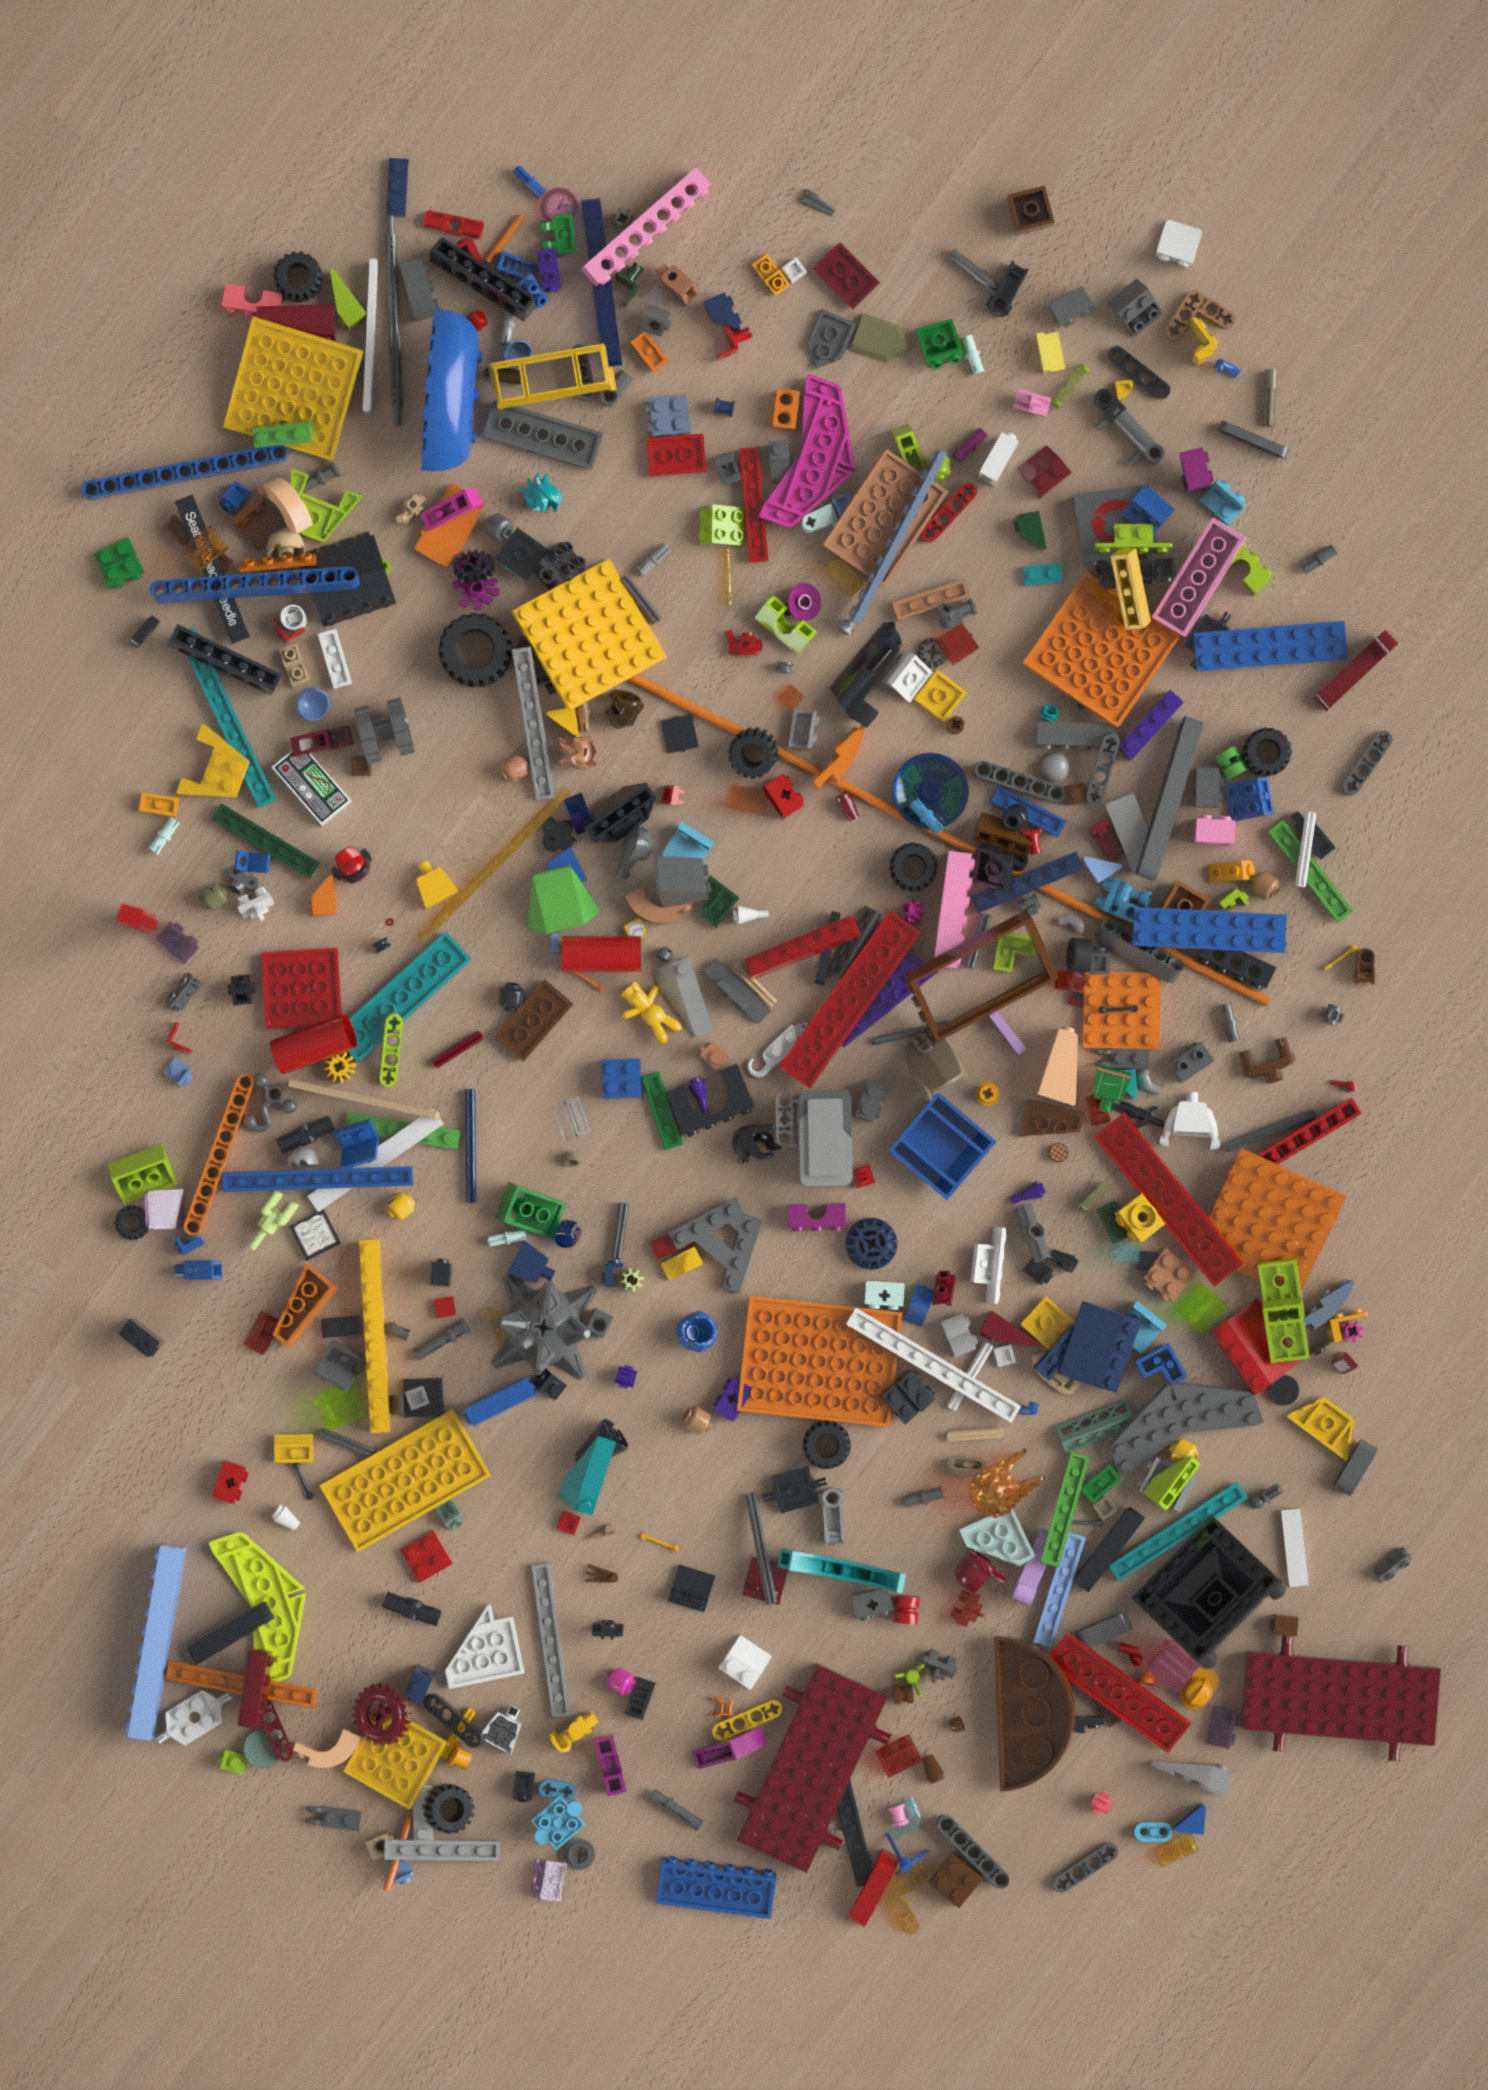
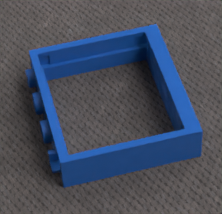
(500, 1401)

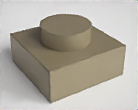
(1105, 1507)

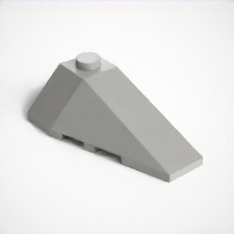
(682, 990)

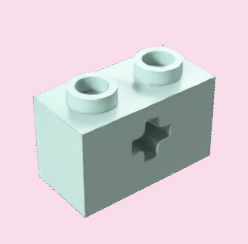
(872, 1291)

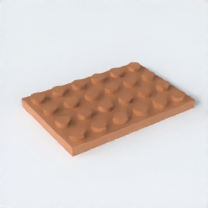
(873, 512)

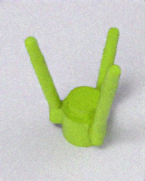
(912, 1677)

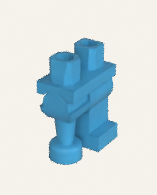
(1118, 899)

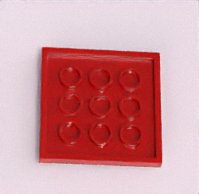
(300, 987)

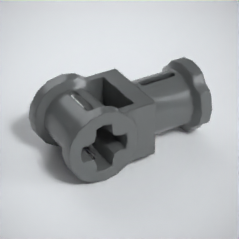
(955, 612)

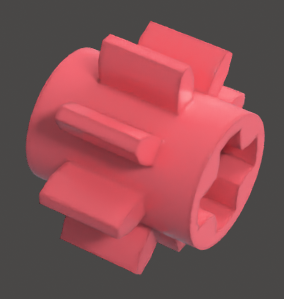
(1100, 1803)

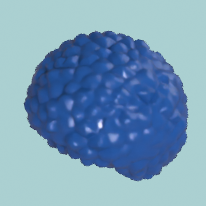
(696, 1331)

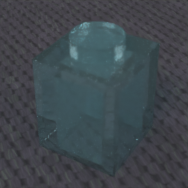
(1126, 1253)

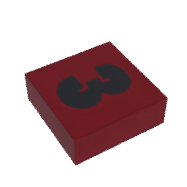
(1076, 999)

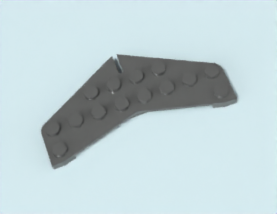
(1168, 1418)

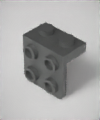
(340, 1365)

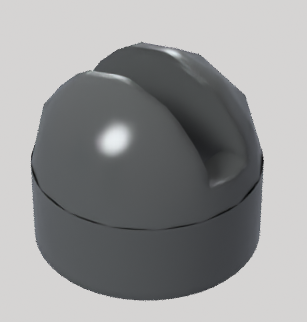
(664, 954)

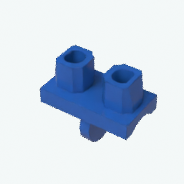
(531, 285)

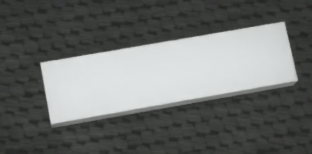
(1294, 1547)

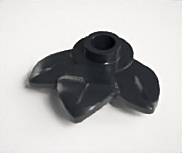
(559, 832)

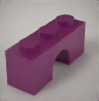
(834, 1217)
(610, 1764)

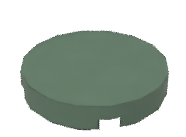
(259, 1749)

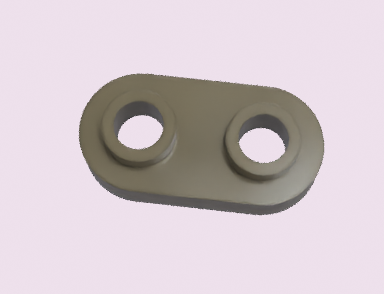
(965, 1465)

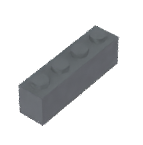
(1072, 735)

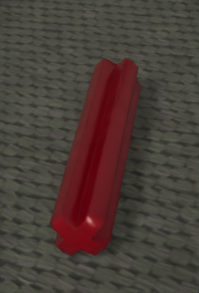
(457, 1049)

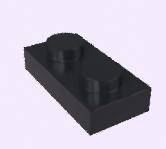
(340, 1326)

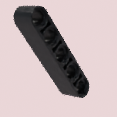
(1108, 1549)
(230, 1632)

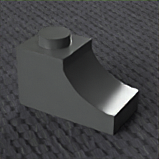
(778, 459)

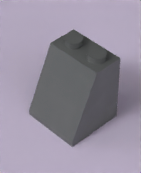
(681, 880)

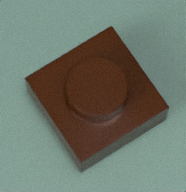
(1075, 794)

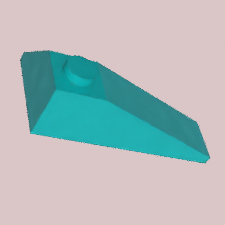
(585, 1480)

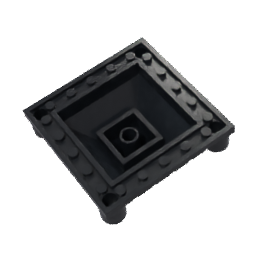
(1207, 1591)

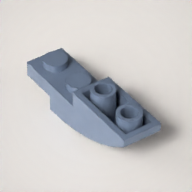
(1330, 1303)

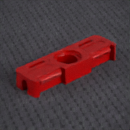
(441, 220)

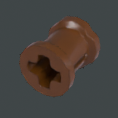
(954, 730)

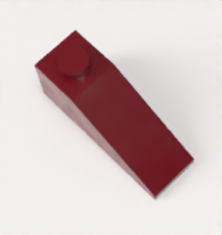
(1001, 1330)

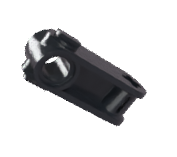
(1007, 290)

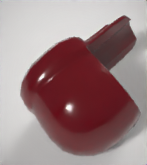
(974, 1570)

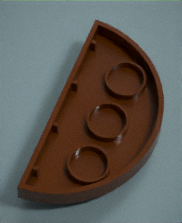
(1032, 1712)

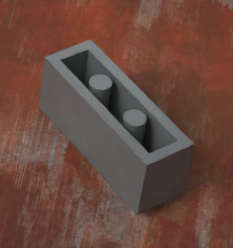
(419, 289)

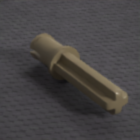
(1270, 397)

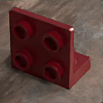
(753, 1584)

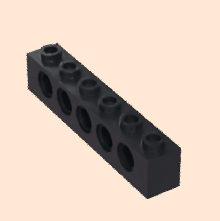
(482, 279)
(224, 659)

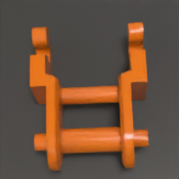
(721, 1708)

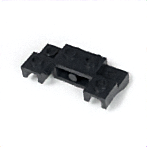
(1150, 570)

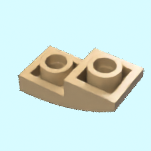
(294, 665)

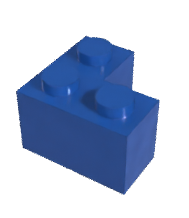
(1161, 1359)

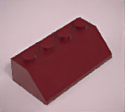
(312, 319)

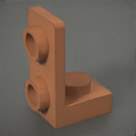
(713, 1055)

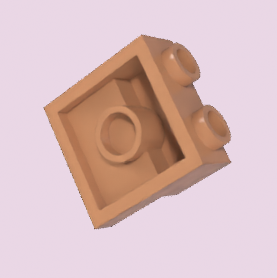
(1168, 1275)

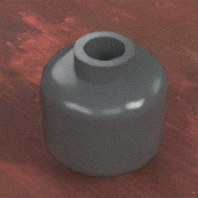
(499, 527)

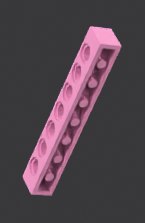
(693, 180)

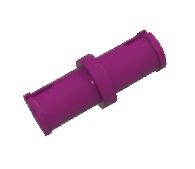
(969, 445)

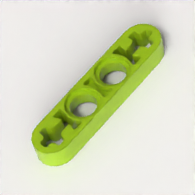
(390, 1049)

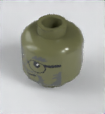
(213, 896)

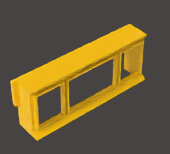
(609, 383)

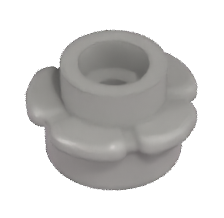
(846, 627)

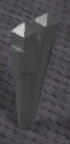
(814, 201)

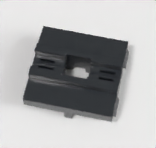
(607, 1628)

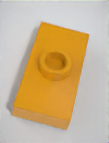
(158, 804)

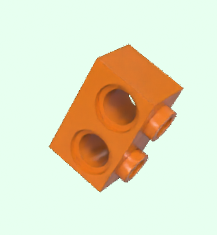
(789, 410)

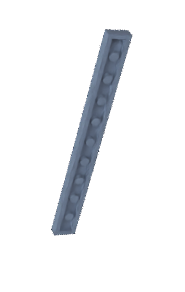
(893, 543)

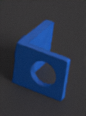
(252, 862)

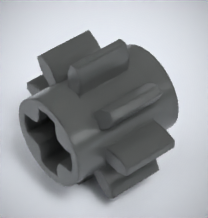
(626, 216)
(1029, 903)
(1332, 1015)

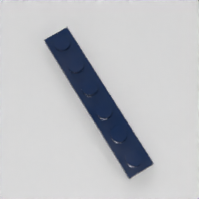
(1028, 882)

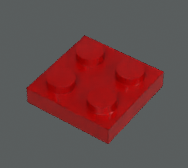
(426, 1556)

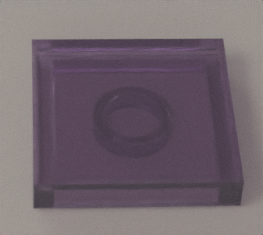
(164, 1209)

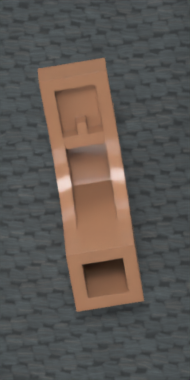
(646, 910)

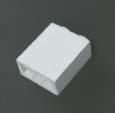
(998, 458)

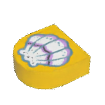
(635, 928)

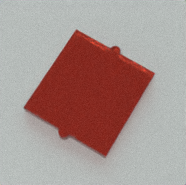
(957, 643)

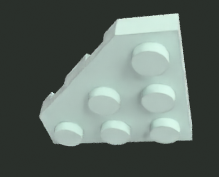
(999, 1538)

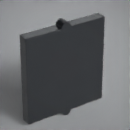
(679, 733)

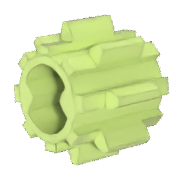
(629, 1284)

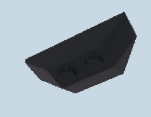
(620, 813)

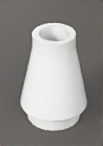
(285, 1517)

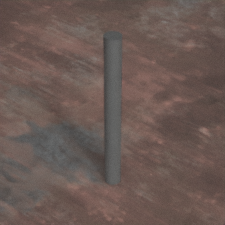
(903, 1034)

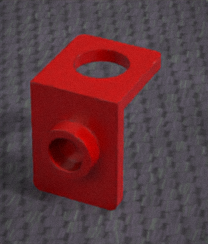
(280, 633)
(177, 1047)

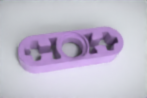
(1007, 1032)

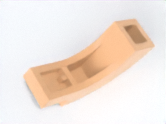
(288, 502)
(327, 1758)

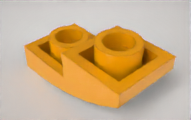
(770, 274)

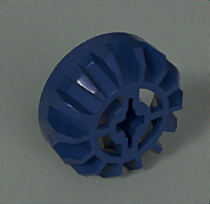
(856, 1234)

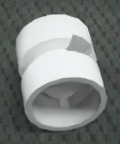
(293, 618)

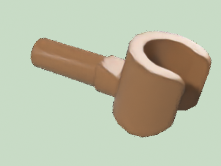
(602, 1532)

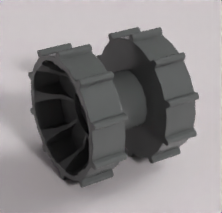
(384, 730)

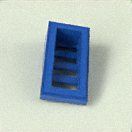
(505, 270)

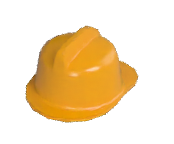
(1199, 1688)

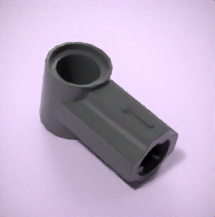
(622, 381)

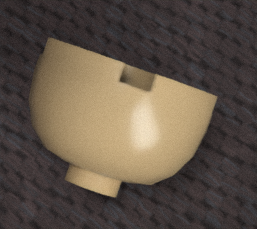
(285, 543)

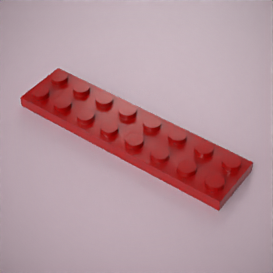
(1119, 1693)

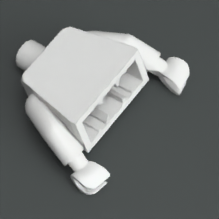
(1192, 1120)

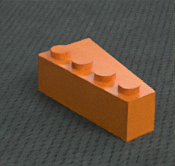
(304, 1305)

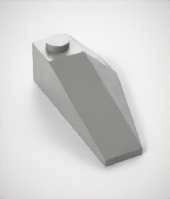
(1205, 1775)

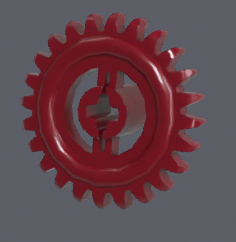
(388, 1708)

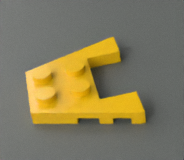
(223, 772)

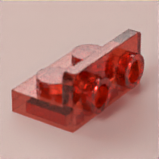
(898, 1756)

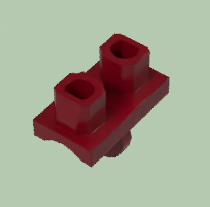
(944, 1288)

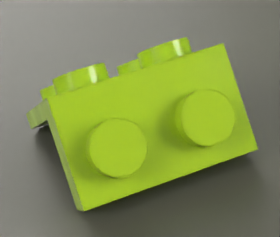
(722, 525)

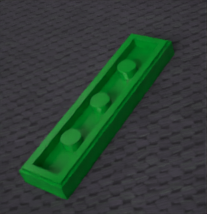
(661, 1110)

